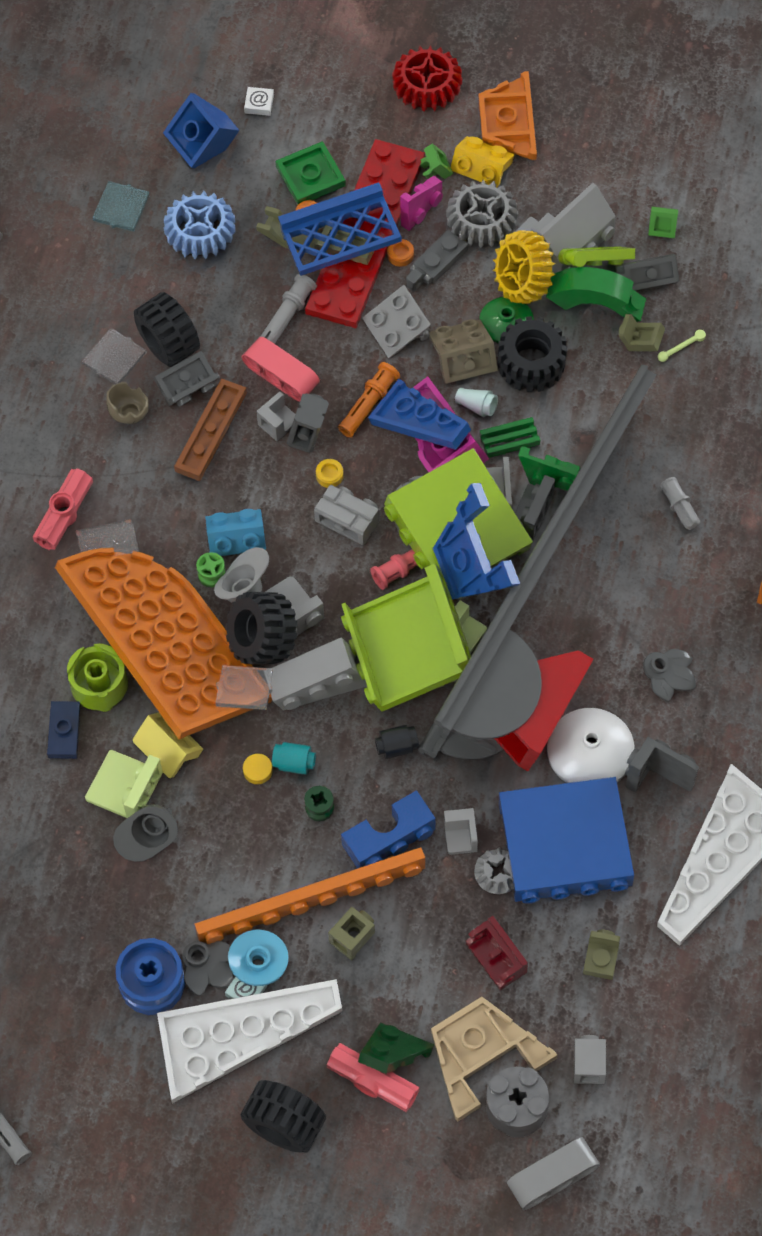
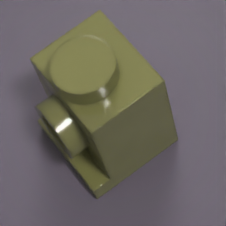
(352, 921)

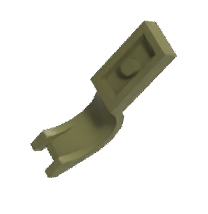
(272, 230)

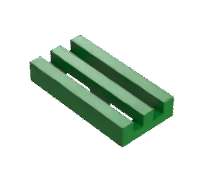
(508, 433)

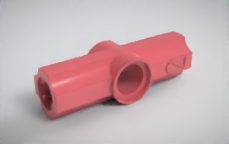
(70, 496)
(371, 1081)

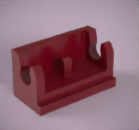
(497, 953)

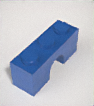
(413, 823)

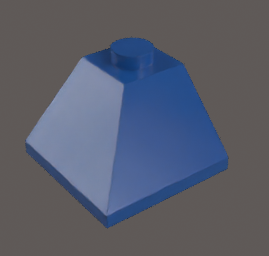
(200, 131)

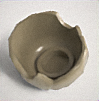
(126, 404)

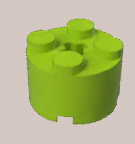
(97, 677)

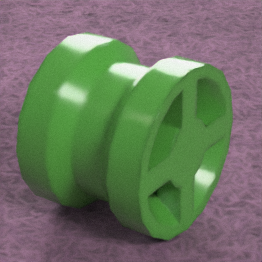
(213, 563)

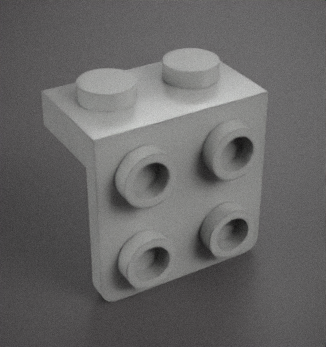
(308, 610)

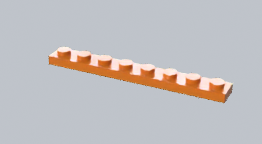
(301, 899)

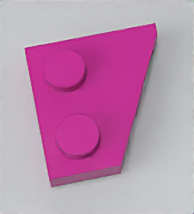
(417, 205)

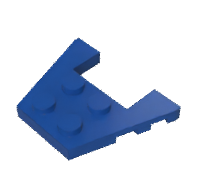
(462, 554)

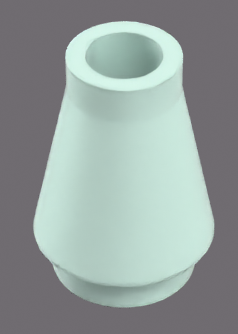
(479, 401)

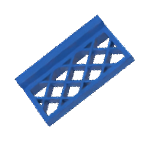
(333, 213)

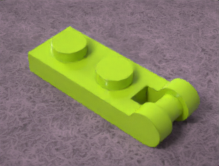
(595, 255)

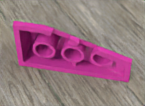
(435, 455)

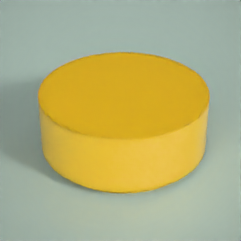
(329, 473)
(257, 769)

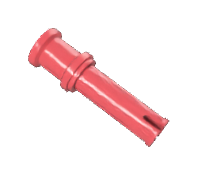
(397, 567)

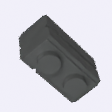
(307, 422)

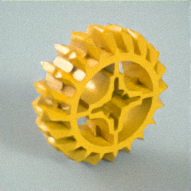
(523, 267)

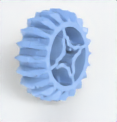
(199, 214)

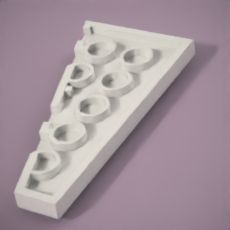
(720, 858)
(224, 1035)

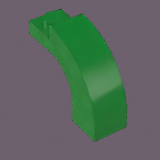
(596, 286)

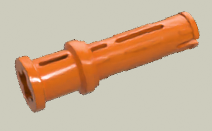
(374, 390)

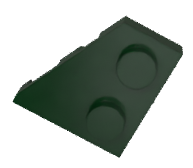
(392, 1048)

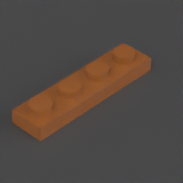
(210, 429)

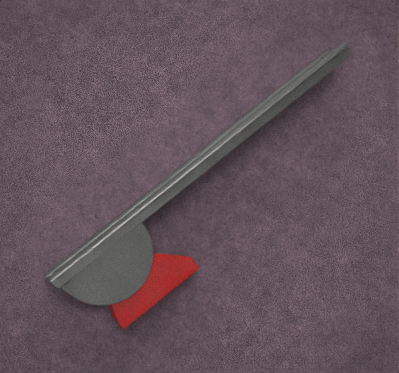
(504, 692)

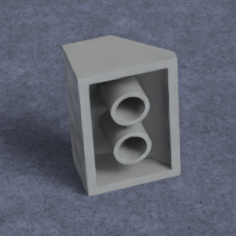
(580, 225)

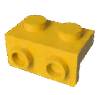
(481, 160)

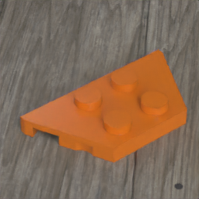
(508, 117)

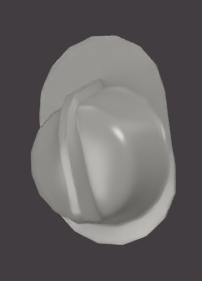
(243, 575)

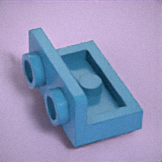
(235, 532)

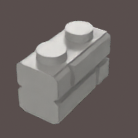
(347, 514)

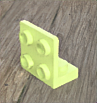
(124, 783)

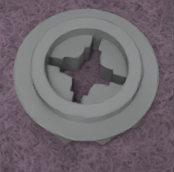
(483, 872)

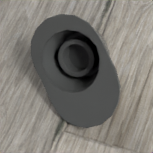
(145, 833)

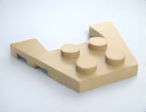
(473, 1041)

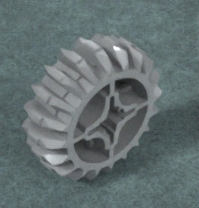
(479, 222)

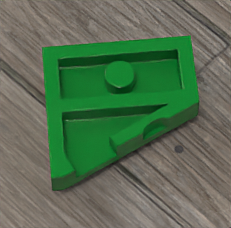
(536, 469)

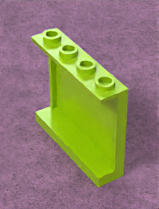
(431, 502)
(407, 641)

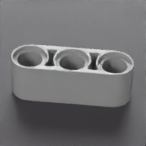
(553, 1173)

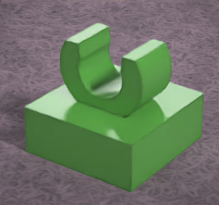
(437, 161)
(663, 222)

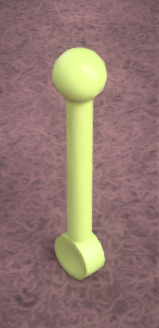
(699, 336)

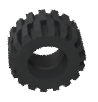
(166, 329)
(534, 335)
(261, 628)
(283, 1116)

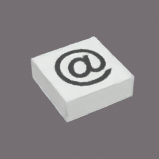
(259, 101)

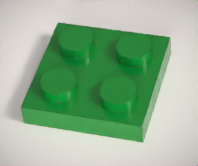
(310, 173)

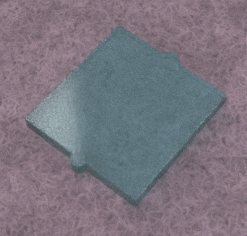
(121, 206)

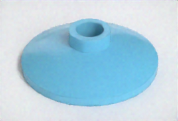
(262, 946)

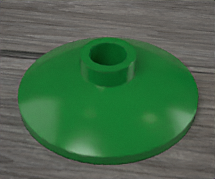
(493, 317)

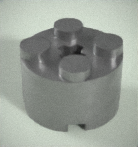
(505, 1113)

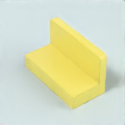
(159, 740)

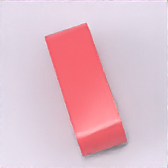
(280, 368)

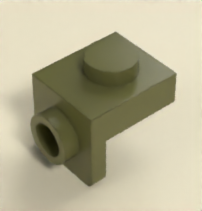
(640, 335)

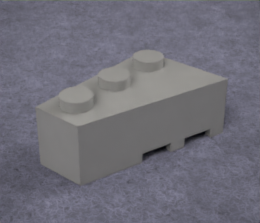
(316, 675)

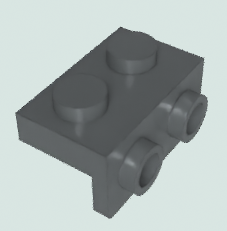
(185, 379)

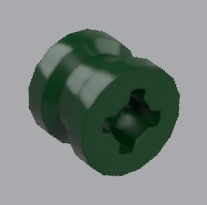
(318, 810)

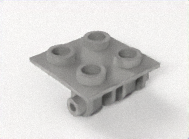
(397, 322)

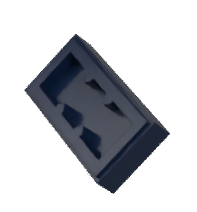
(64, 729)

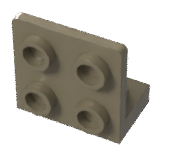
(464, 350)

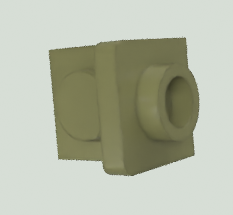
(601, 954)

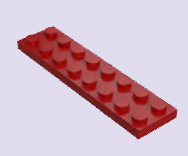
(347, 285)

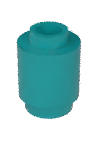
(293, 758)

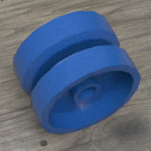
(150, 976)

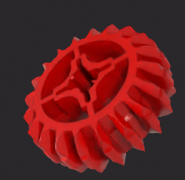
(442, 83)

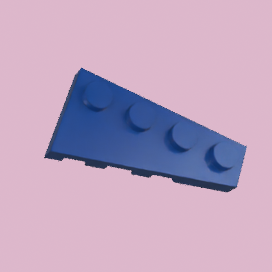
(414, 415)

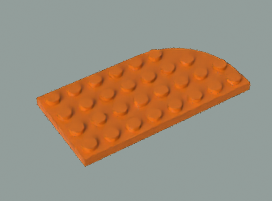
(158, 632)

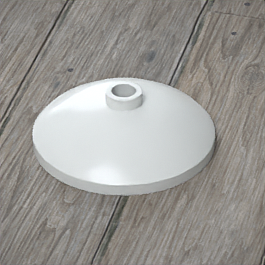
(577, 759)

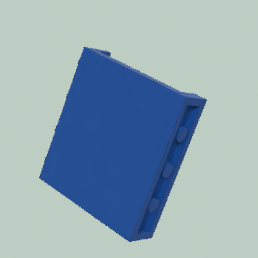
(566, 840)

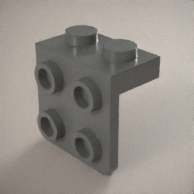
(659, 758)

